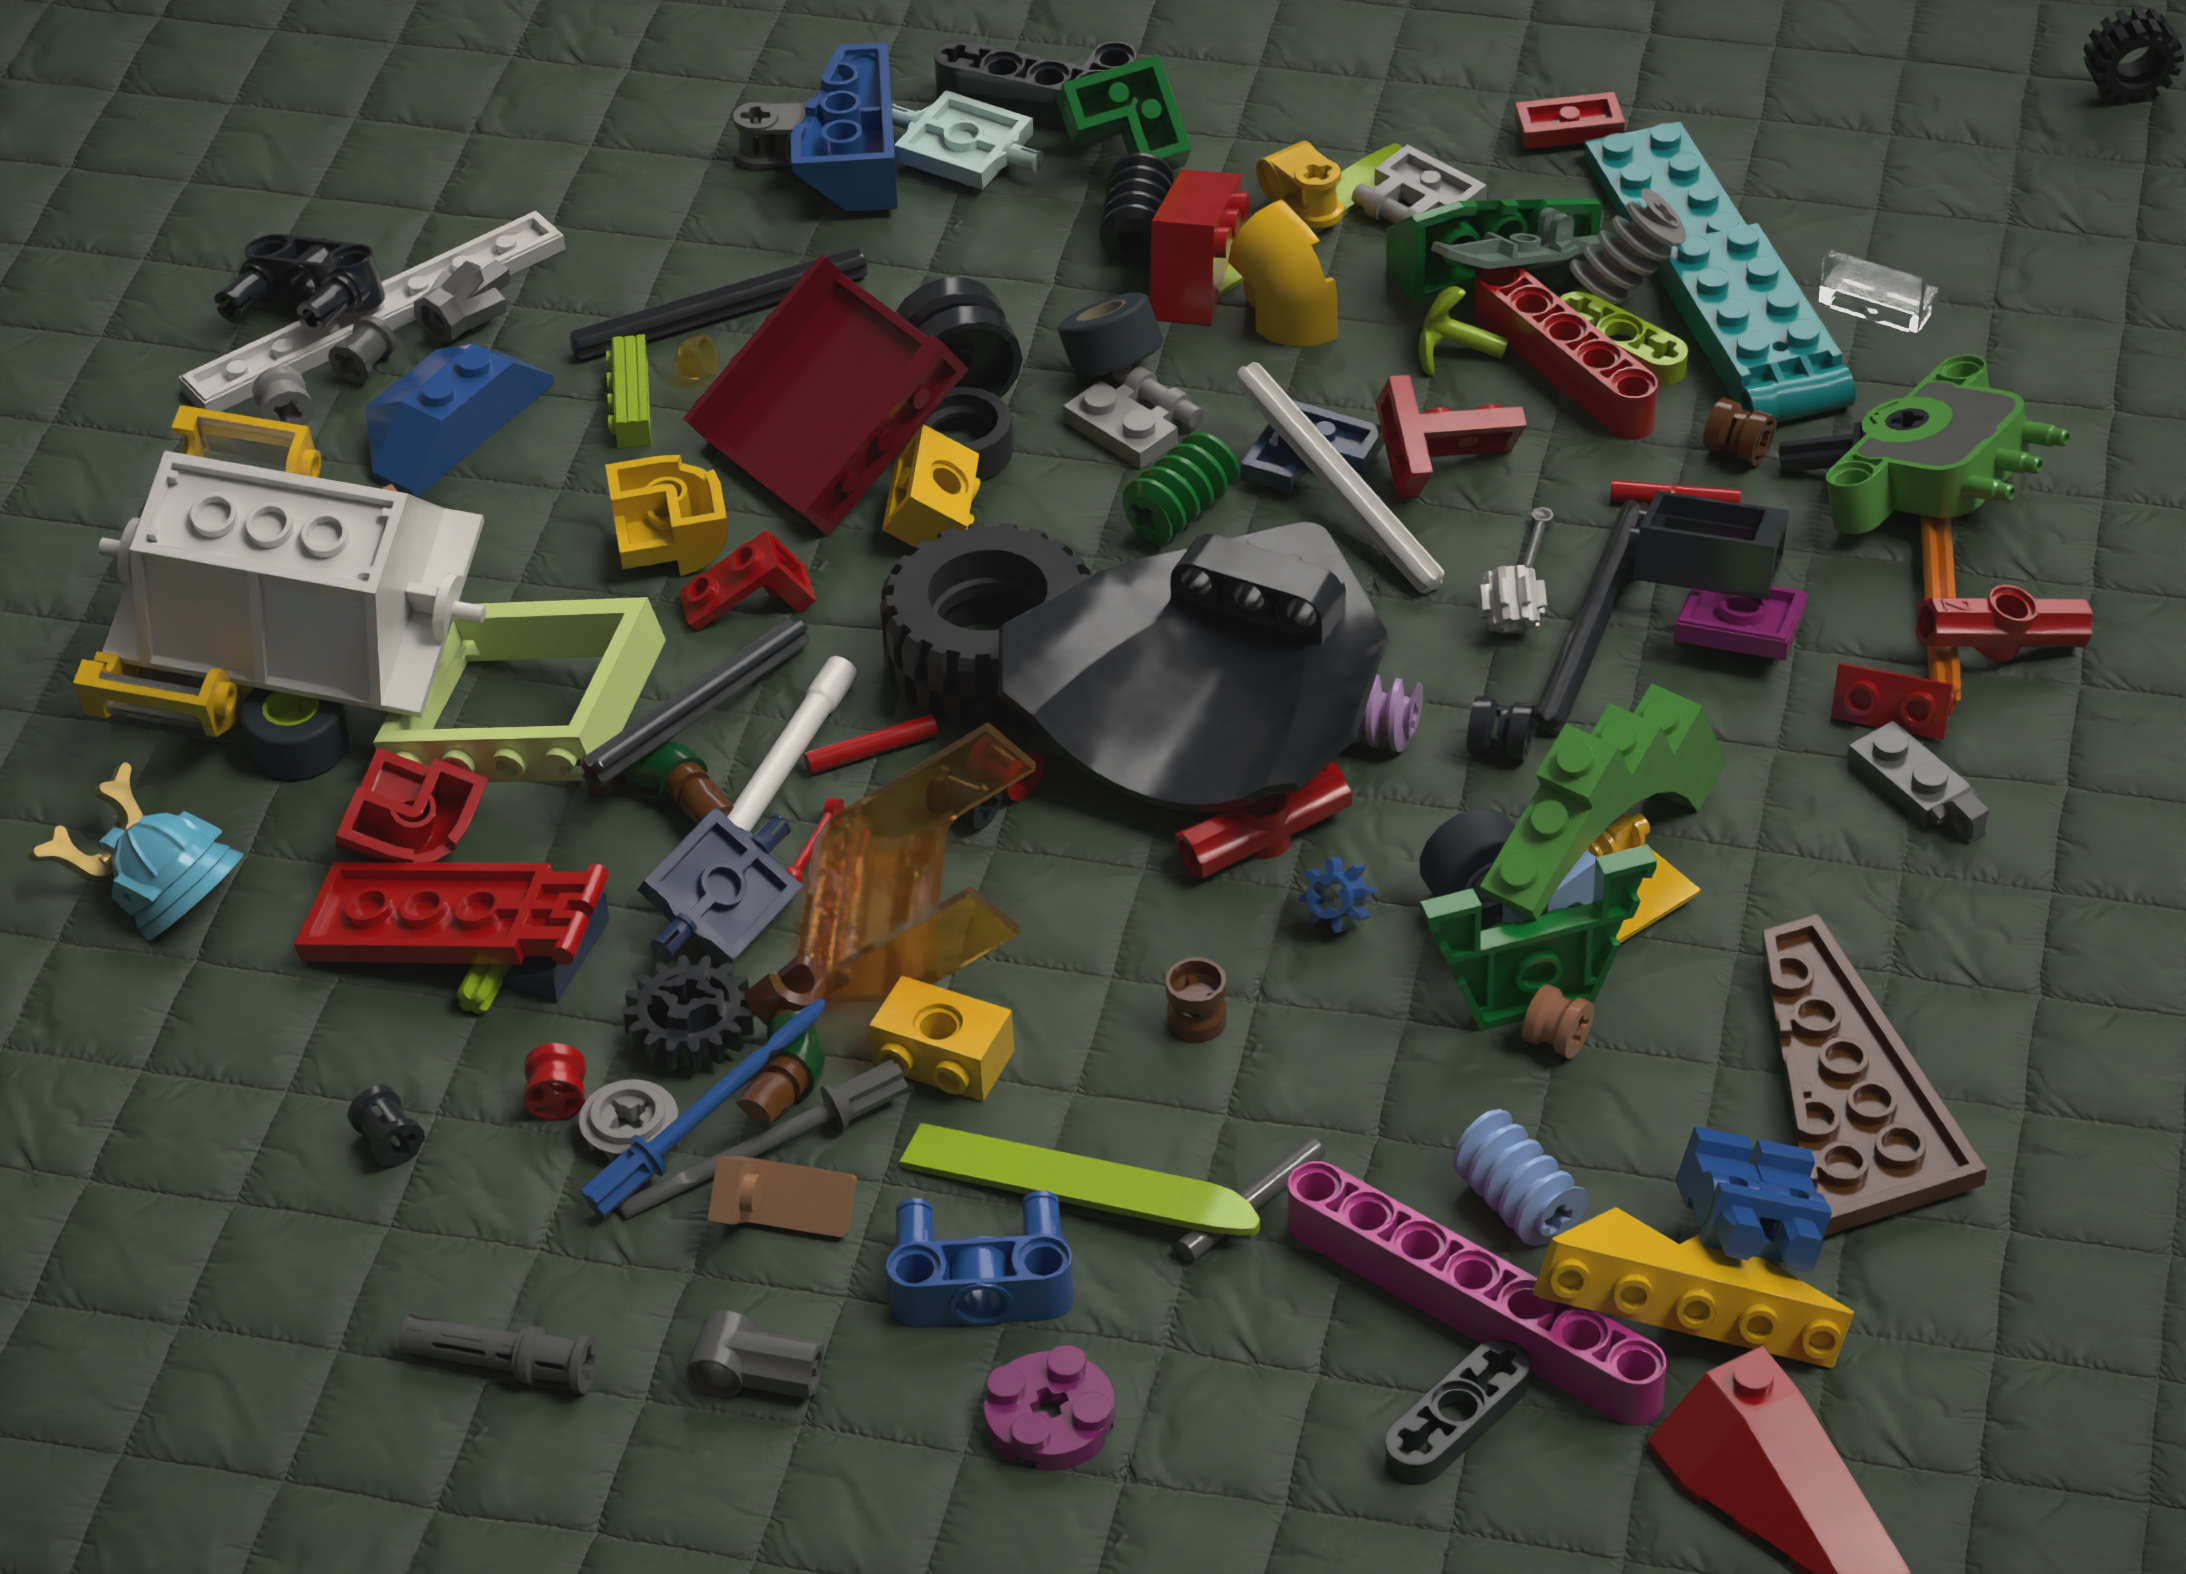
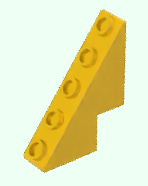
(1645, 1277)

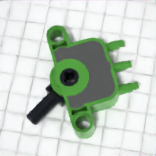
(1927, 452)

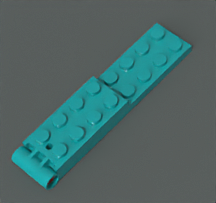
(1727, 279)

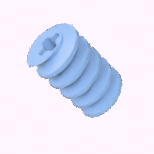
(1518, 1179)

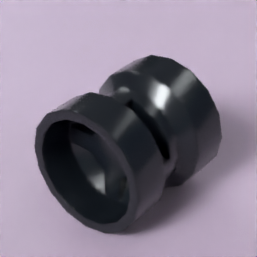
(1510, 724)

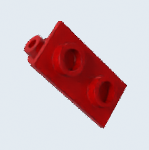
(1881, 696)

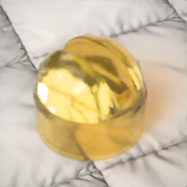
(697, 357)

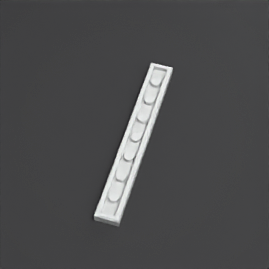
(232, 376)

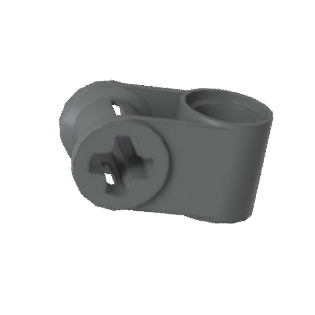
(770, 135)

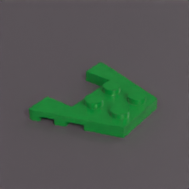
(1565, 948)

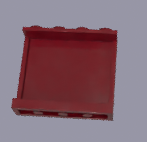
(825, 395)

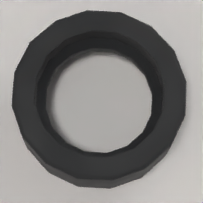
(983, 411)

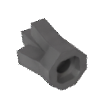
(462, 300)

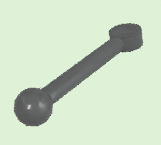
(1541, 519)

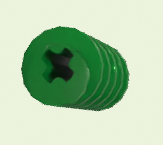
(1179, 487)

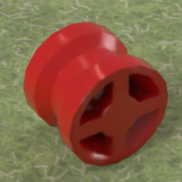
(554, 1082)

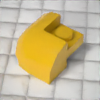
(1285, 278)
(667, 512)

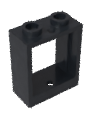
(1708, 544)

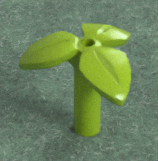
(1440, 326)

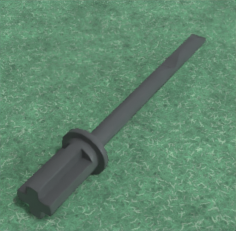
(840, 1104)

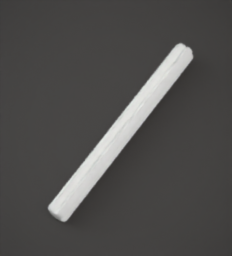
(1340, 478)

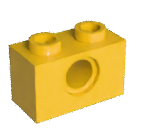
(931, 488)
(943, 1038)

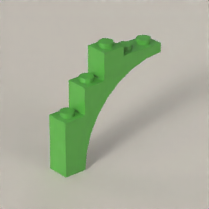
(1593, 781)

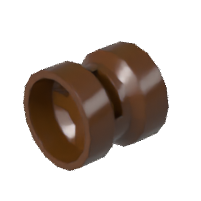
(1739, 431)
(1196, 1000)

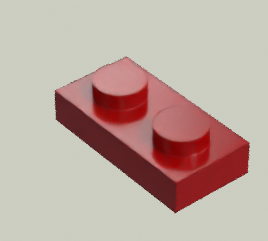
(1568, 120)

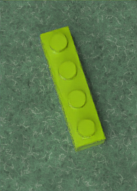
(631, 391)

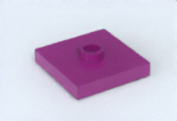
(1742, 622)

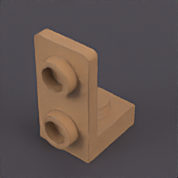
(782, 1195)

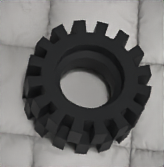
(2123, 37)

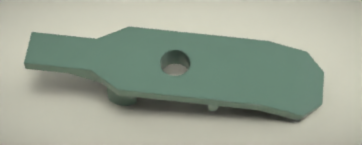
(1551, 243)

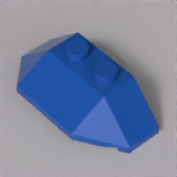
(446, 412)

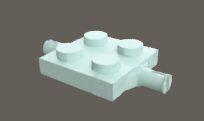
(964, 139)

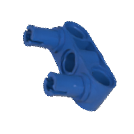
(980, 1276)

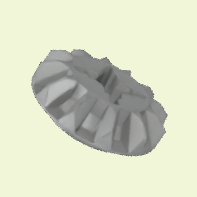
(631, 1101)

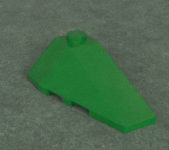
(1427, 273)

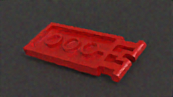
(449, 913)

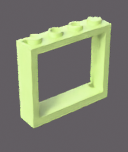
(615, 628)

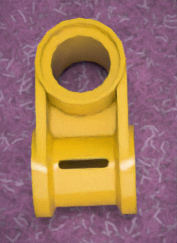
(1303, 182)

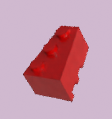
(1194, 243)

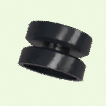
(972, 326)

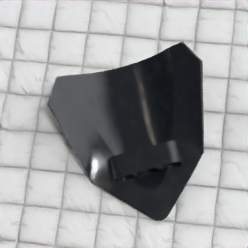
(1201, 668)

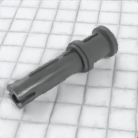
(527, 1354)

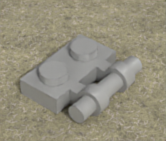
(1417, 180)
(1124, 425)

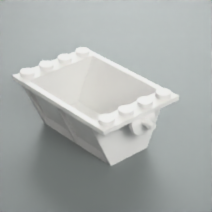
(291, 583)

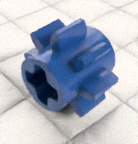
(1352, 894)

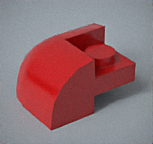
(410, 810)

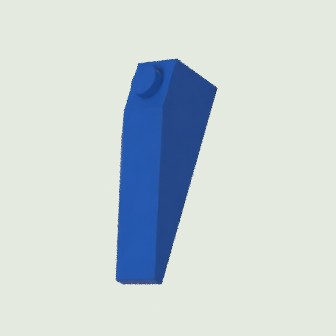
(848, 131)

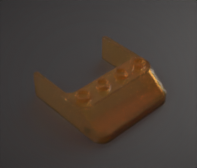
(880, 873)

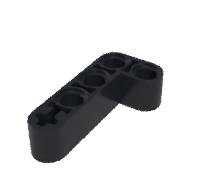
(1018, 79)

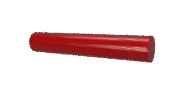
(1644, 492)
(871, 744)

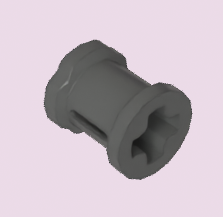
(367, 344)

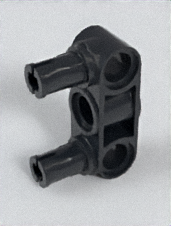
(306, 273)

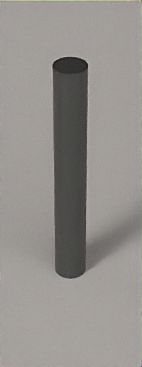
(1257, 1193)

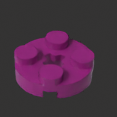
(1044, 1378)

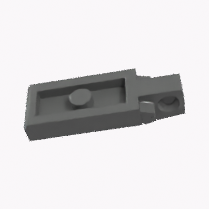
(1919, 781)

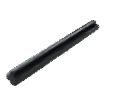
(705, 306)
(1587, 626)
(694, 702)

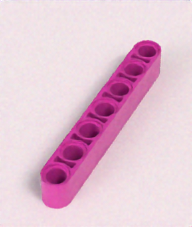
(1475, 1292)

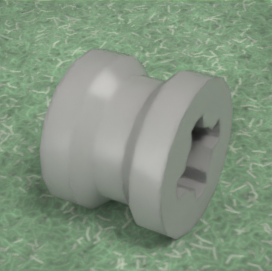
(283, 396)

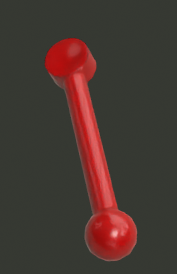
(831, 807)

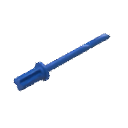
(644, 1159)

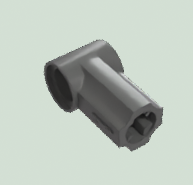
(737, 1355)

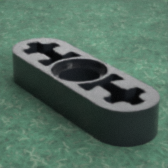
(1450, 1437)

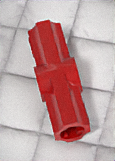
(2003, 622)
(1262, 827)

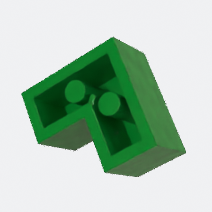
(1127, 102)

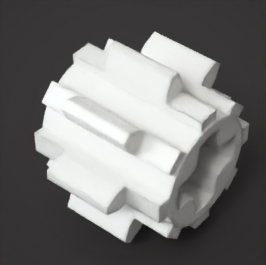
(1511, 599)

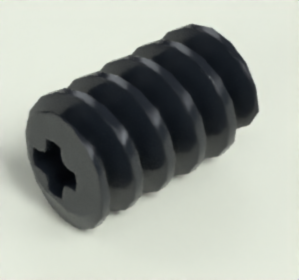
(1132, 199)

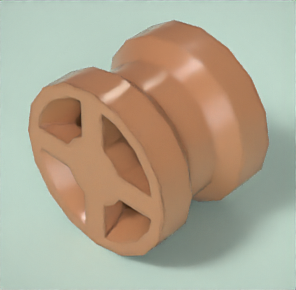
(1558, 1021)

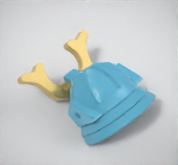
(157, 860)

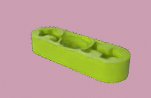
(1651, 346)

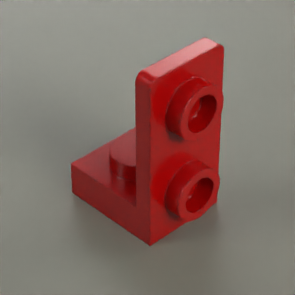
(752, 565)

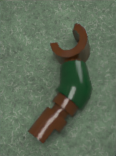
(677, 776)
(800, 1065)

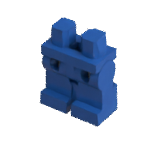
(1754, 1206)

